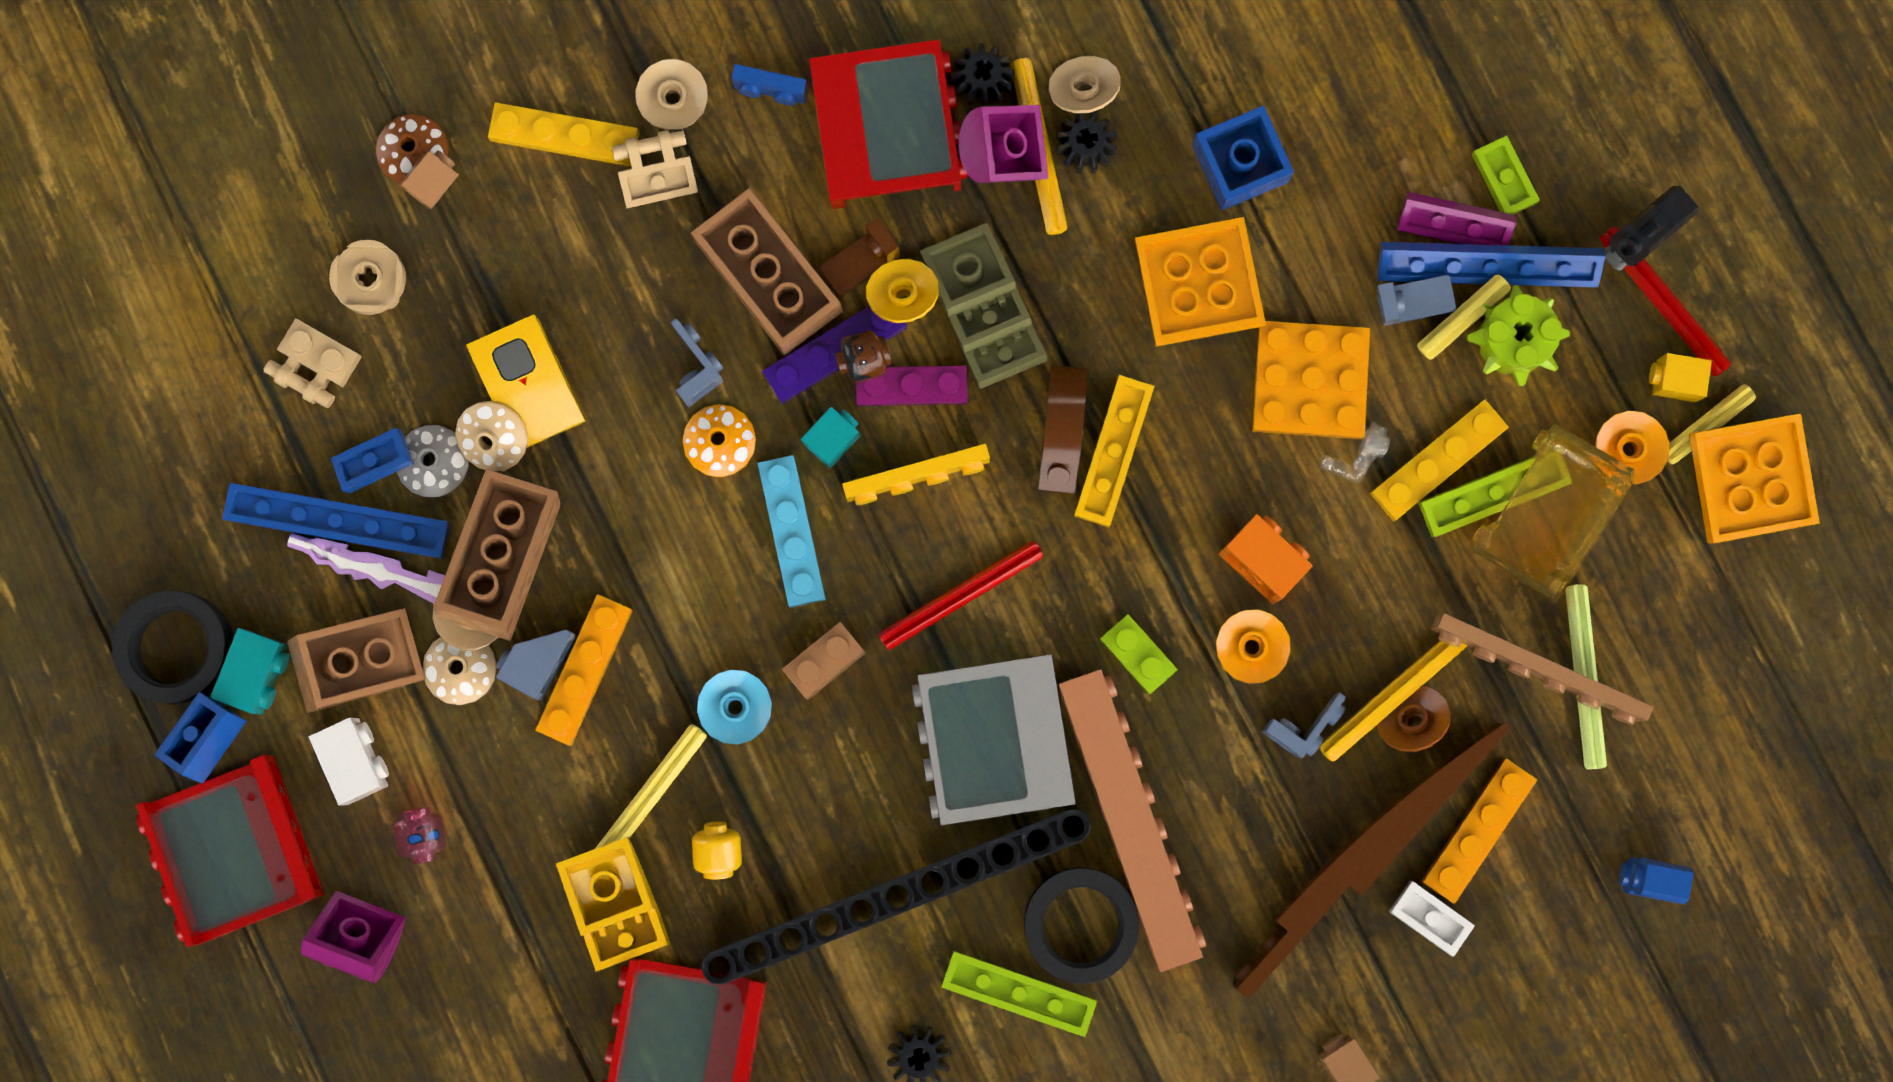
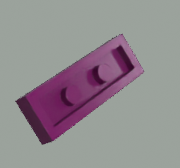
(1455, 221)
(915, 387)

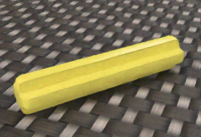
(1463, 317)
(1713, 419)

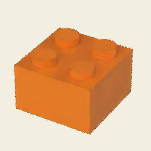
(1266, 558)

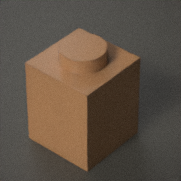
(429, 178)
(1346, 1061)

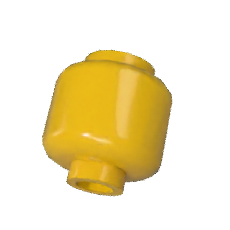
(716, 851)

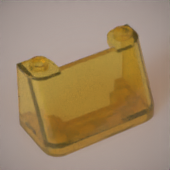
(1555, 513)

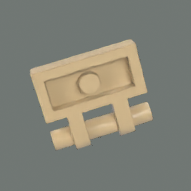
(658, 180)
(317, 352)

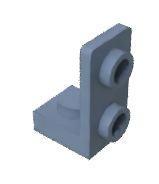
(1415, 300)
(697, 384)
(1286, 733)

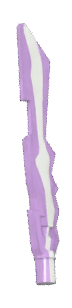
(363, 565)

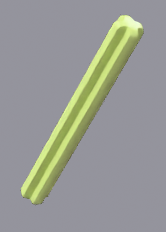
(1585, 664)

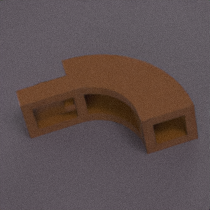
(1063, 429)

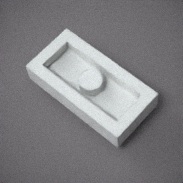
(1431, 918)

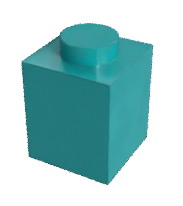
(831, 436)

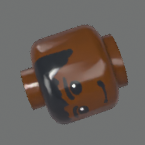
(863, 356)

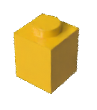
(1680, 377)

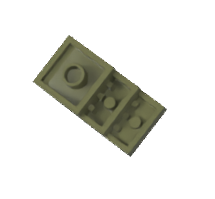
(984, 306)

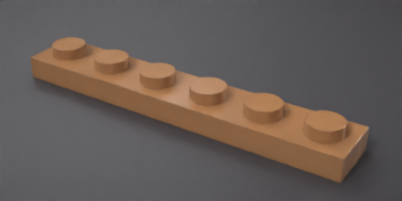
(1554, 675)

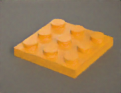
(1200, 281)
(1311, 380)
(1754, 478)

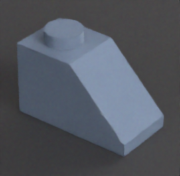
(535, 663)

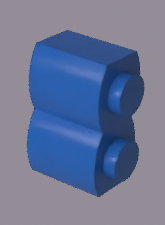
(1656, 879)

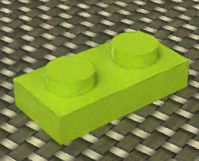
(1505, 176)
(1138, 654)

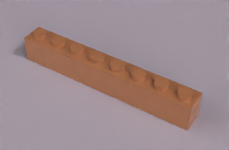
(1130, 821)

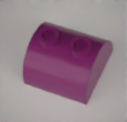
(1003, 144)
(354, 937)

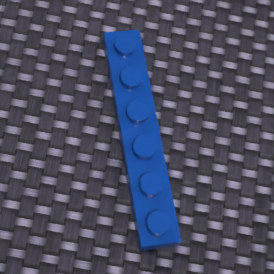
(1482, 262)
(336, 521)

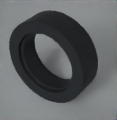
(130, 632)
(1126, 936)

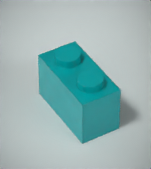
(251, 672)

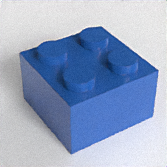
(1242, 158)

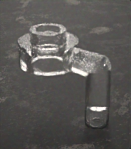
(1372, 446)

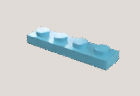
(791, 531)

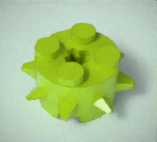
(1539, 329)

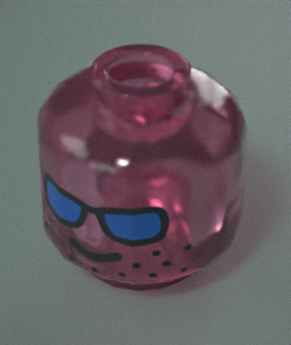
(419, 835)

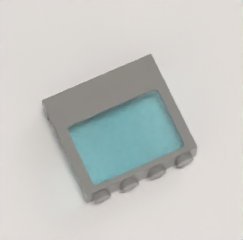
(994, 740)

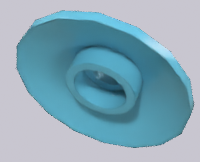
(715, 702)

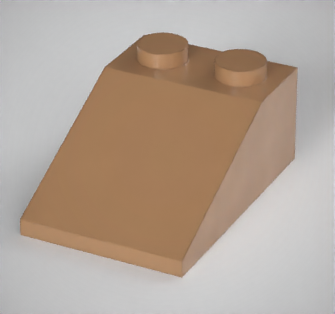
(355, 660)

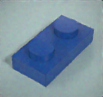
(783, 88)
(372, 460)

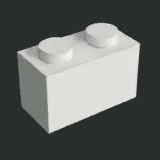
(350, 760)

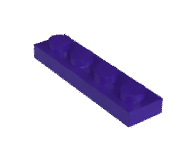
(817, 358)

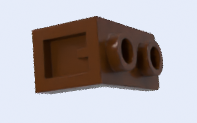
(861, 259)

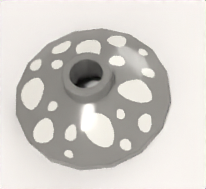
(446, 471)

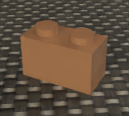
(823, 661)

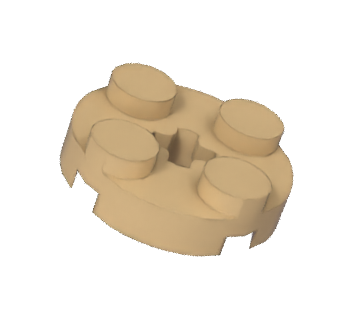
(354, 261)

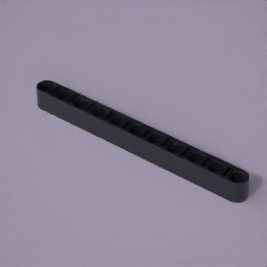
(882, 910)

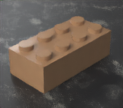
(767, 272)
(497, 555)

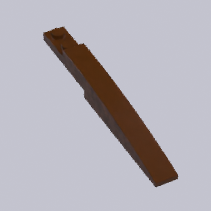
(1365, 856)

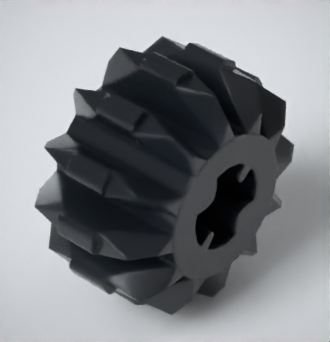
(983, 61)
(1094, 133)
(907, 1050)

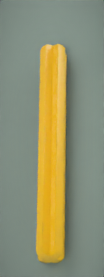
(1047, 189)
(1388, 699)

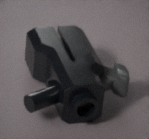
(1650, 228)

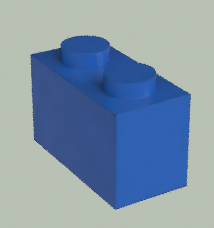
(200, 738)

